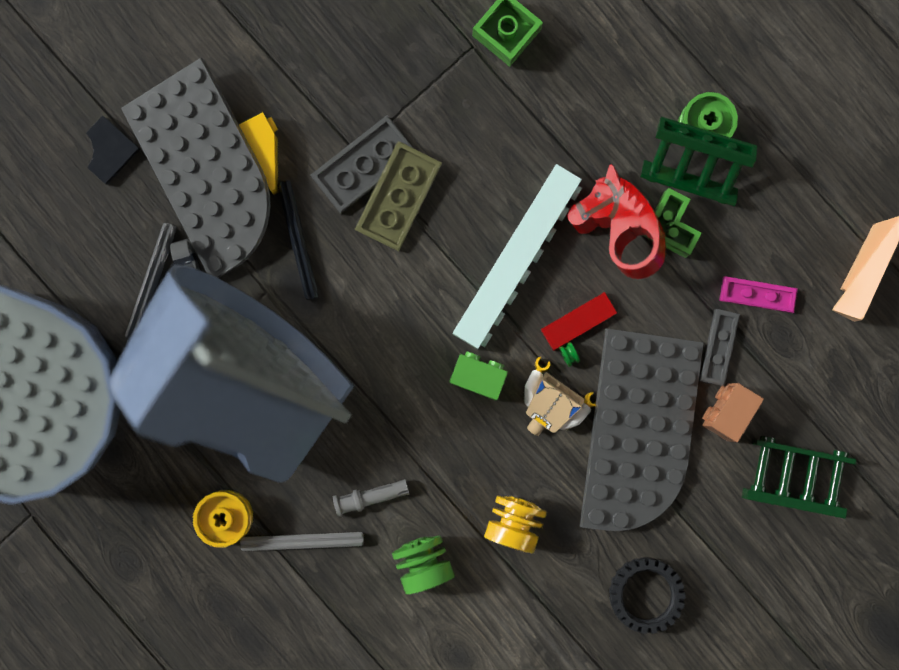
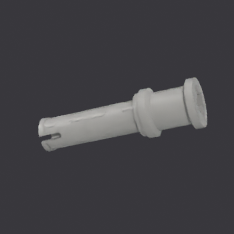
(358, 500)

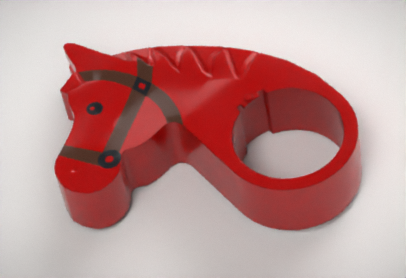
(628, 213)

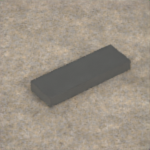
(719, 347)

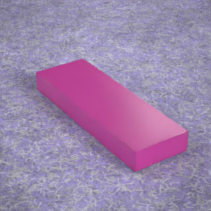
(758, 294)

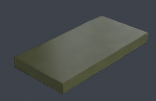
(398, 196)

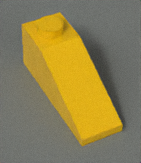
(263, 142)

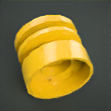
(515, 524)

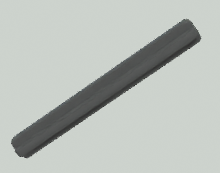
(152, 276)

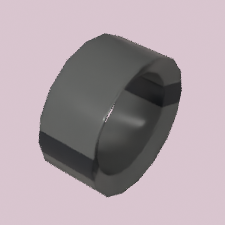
(184, 254)

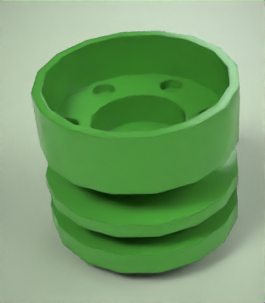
(423, 564)

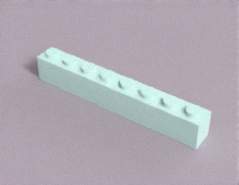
(517, 256)

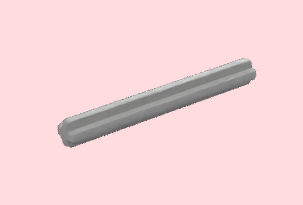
(302, 541)

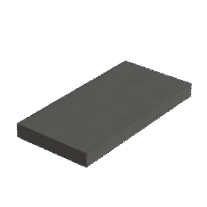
(359, 165)

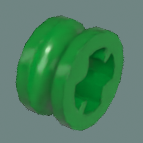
(569, 354)

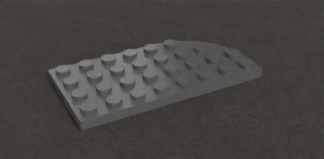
(203, 166)
(640, 429)

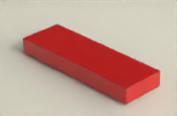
(578, 321)

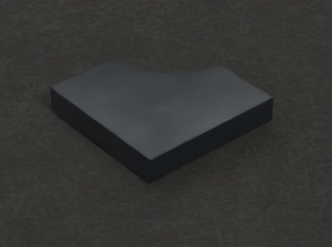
(110, 150)

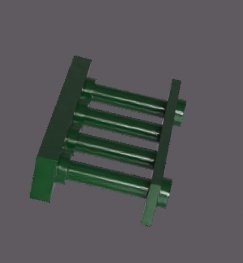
(704, 141)
(806, 501)

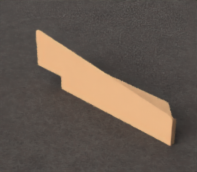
(868, 270)

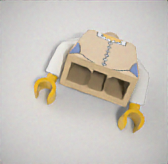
(553, 403)

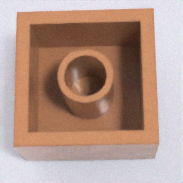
(731, 411)

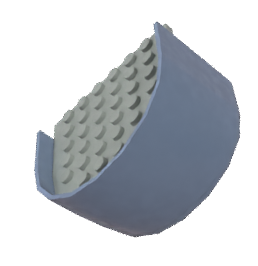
(227, 376)
(52, 396)

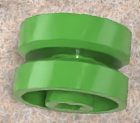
(712, 108)

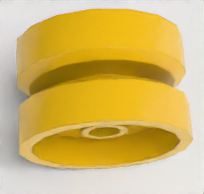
(209, 524)

